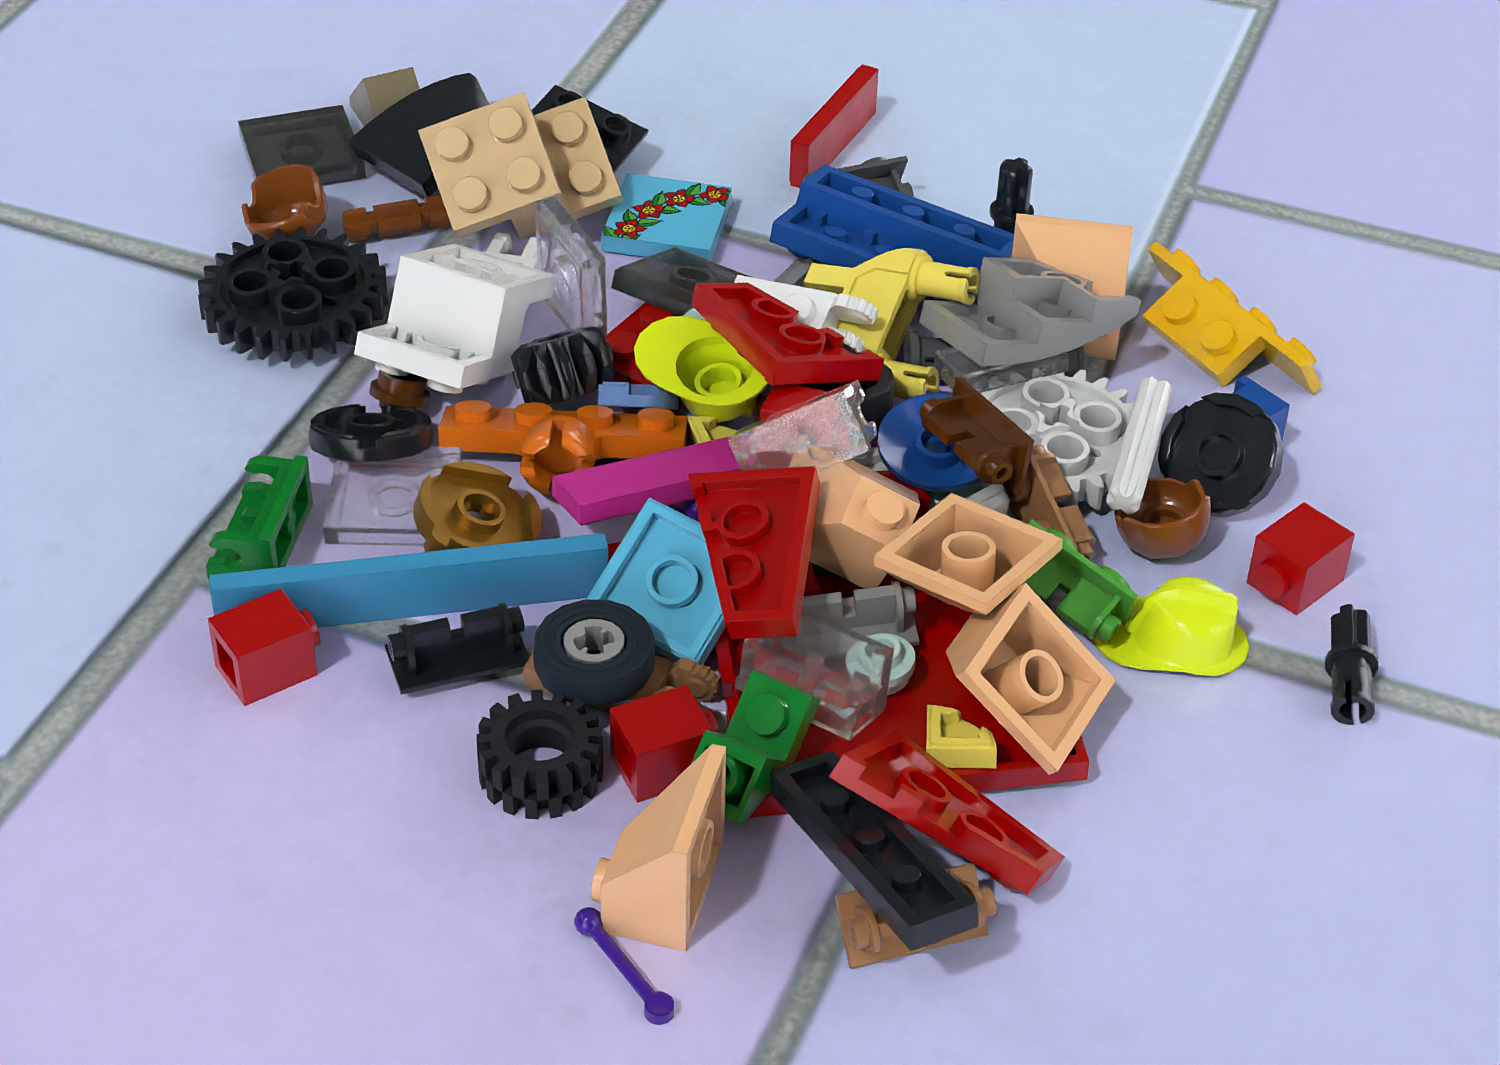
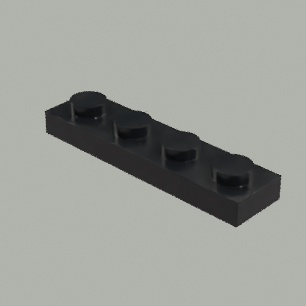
(875, 854)

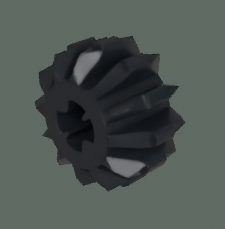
(563, 365)

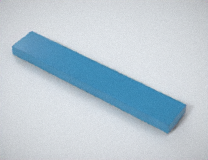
(426, 581)

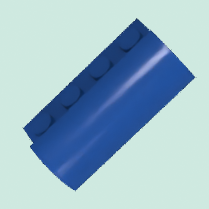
(854, 220)

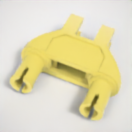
(896, 286)

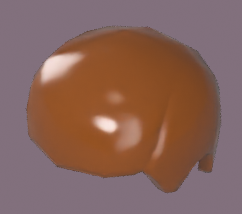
(286, 200)
(1169, 519)

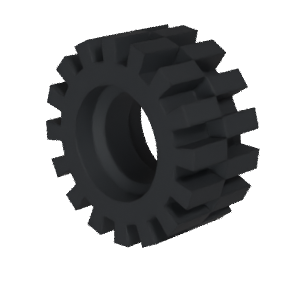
(540, 782)

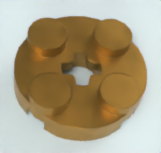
(468, 486)

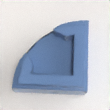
(635, 396)

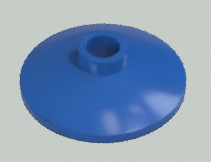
(918, 455)

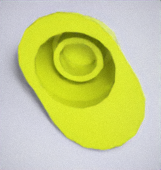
(698, 366)
(1181, 628)

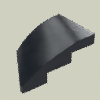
(393, 138)

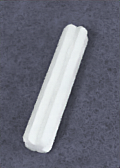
(1139, 445)

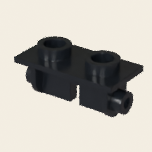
(435, 655)

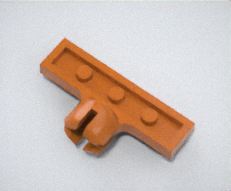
(557, 439)

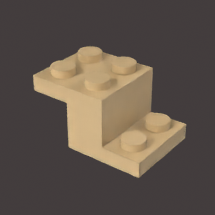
(505, 159)

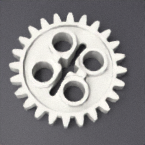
(1073, 421)

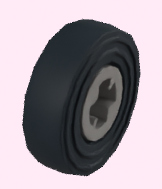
(588, 625)

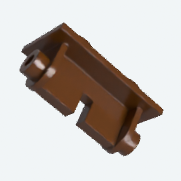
(981, 435)

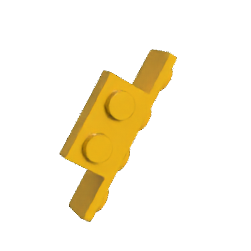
(1214, 330)

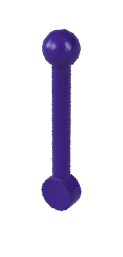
(658, 1004)

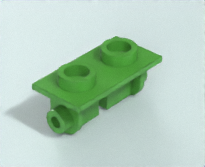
(1096, 596)

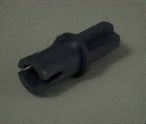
(1012, 193)
(1351, 665)

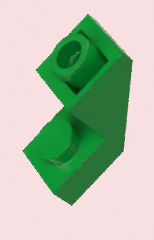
(759, 739)

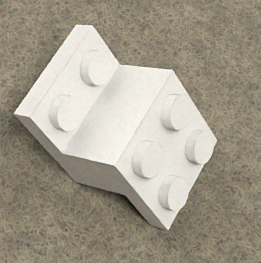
(454, 317)

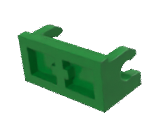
(265, 518)

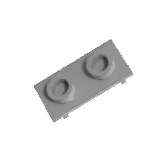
(870, 610)

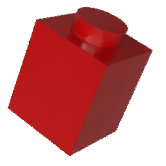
(1300, 558)
(264, 646)
(657, 739)

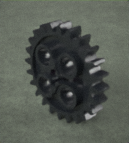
(292, 293)

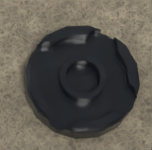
(362, 436)
(1226, 447)

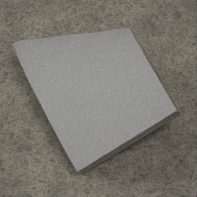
(1026, 313)

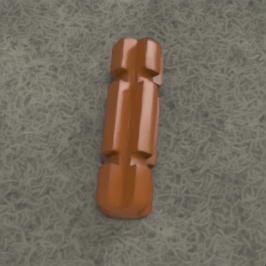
(395, 218)

